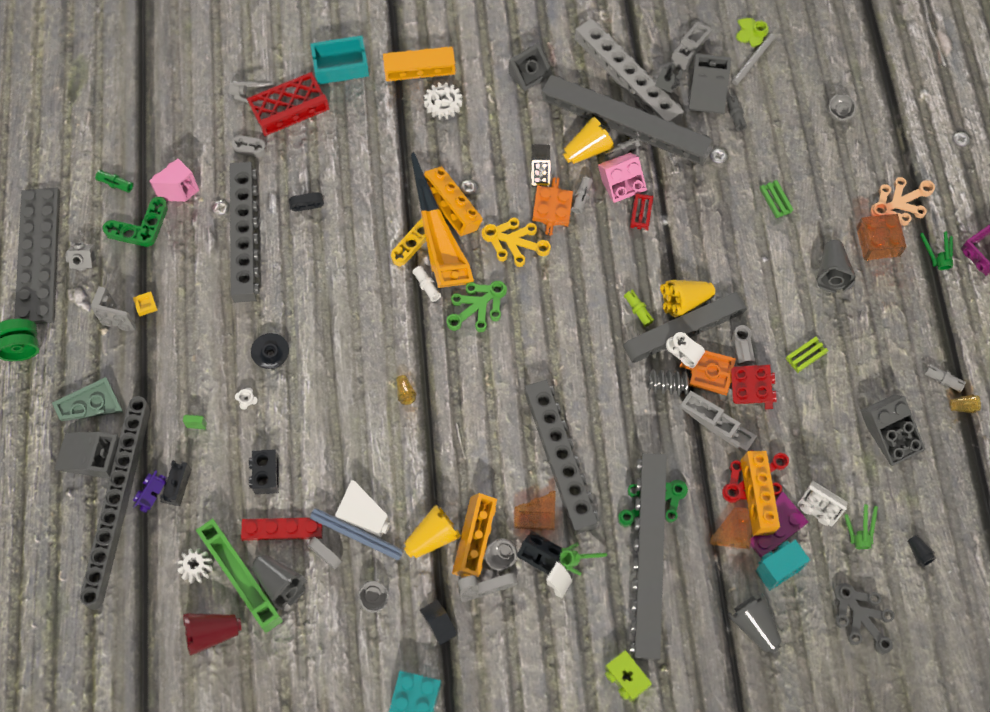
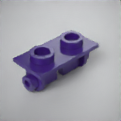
(144, 498)

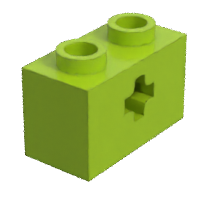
(638, 682)

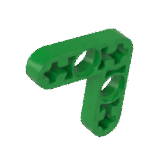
(139, 231)

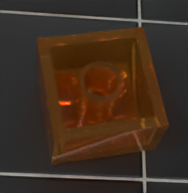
(881, 237)

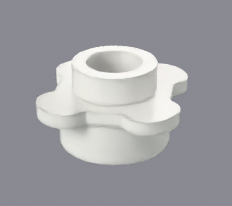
(248, 392)

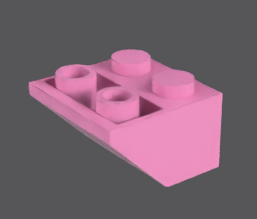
(622, 177)
(174, 182)

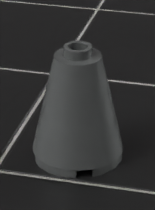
(835, 268)
(278, 581)
(757, 623)

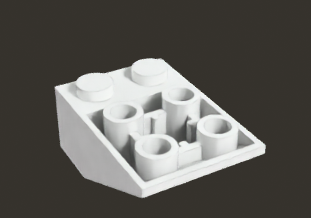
(822, 504)

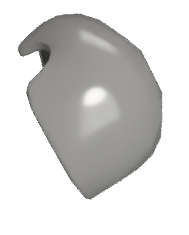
(842, 107)
(501, 554)
(373, 596)

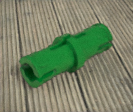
(114, 181)

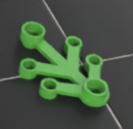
(478, 303)

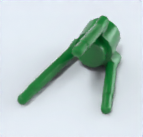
(945, 259)

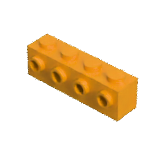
(419, 63)
(452, 202)
(474, 536)

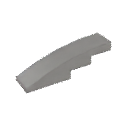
(717, 422)

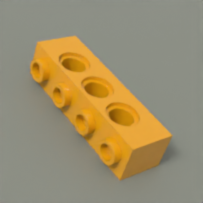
(760, 493)

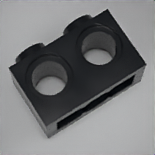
(268, 471)
(540, 552)

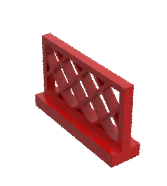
(293, 113)

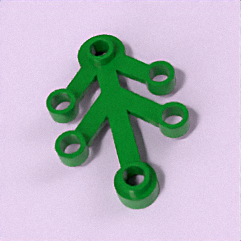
(669, 494)

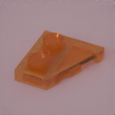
(536, 514)
(735, 530)

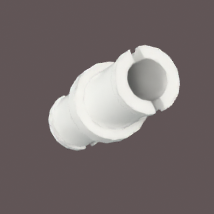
(426, 283)

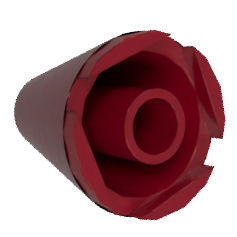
(208, 630)

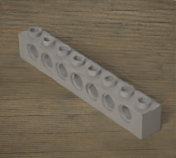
(619, 64)

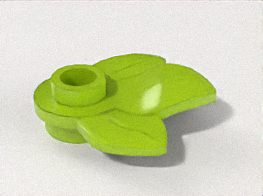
(750, 31)

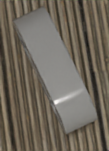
(249, 146)
(324, 553)

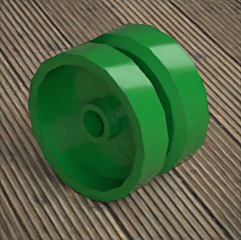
(18, 340)

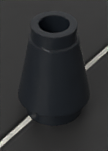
(922, 552)

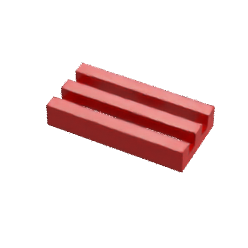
(639, 224)

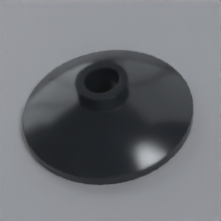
(266, 344)

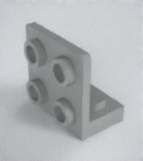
(106, 311)

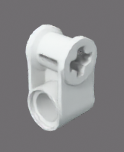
(685, 349)

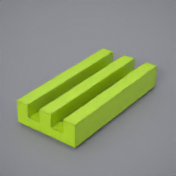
(818, 345)

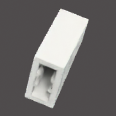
(362, 512)

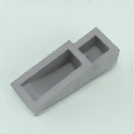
(690, 45)

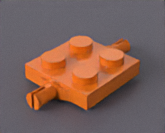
(552, 206)
(712, 373)

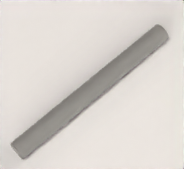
(753, 59)

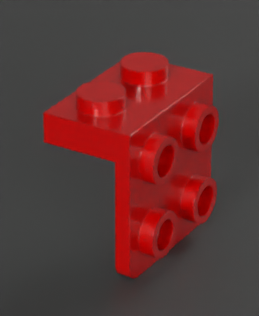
(753, 385)

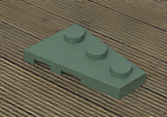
(89, 401)

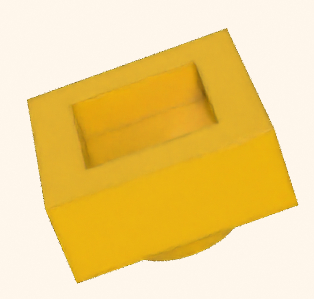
(145, 303)

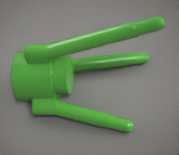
(864, 538)
(571, 558)

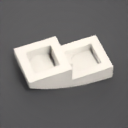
(559, 580)

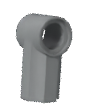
(743, 347)

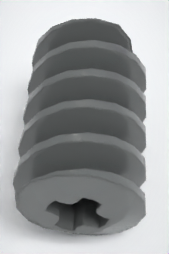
(668, 382)

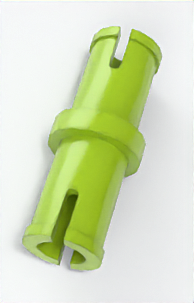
(639, 308)

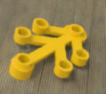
(514, 239)

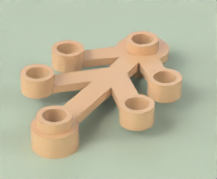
(902, 202)

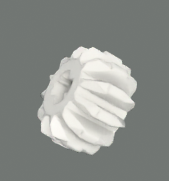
(186, 565)

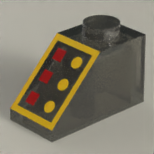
(540, 165)

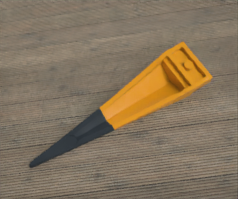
(444, 253)

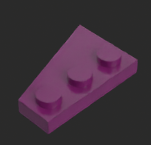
(790, 521)

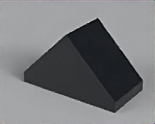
(438, 622)

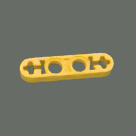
(413, 234)

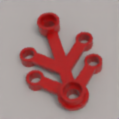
(738, 488)

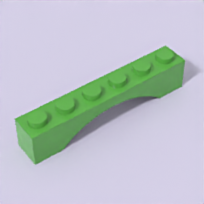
(239, 576)

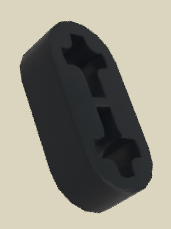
(306, 201)

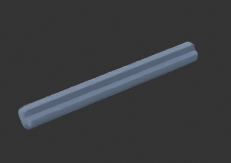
(356, 534)

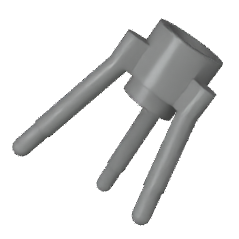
(239, 88)

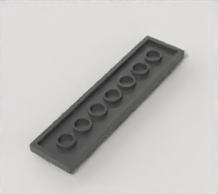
(37, 255)

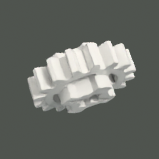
(443, 102)

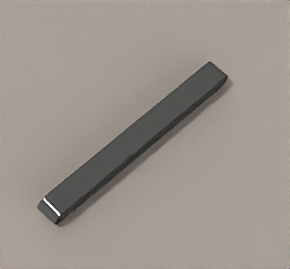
(119, 509)

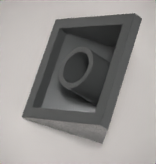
(529, 67)

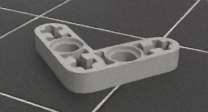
(470, 589)

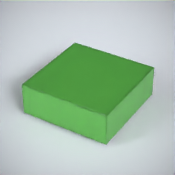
(194, 421)

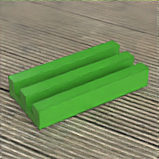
(771, 186)

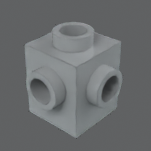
(81, 256)

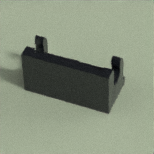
(176, 484)

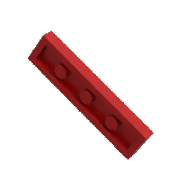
(280, 529)

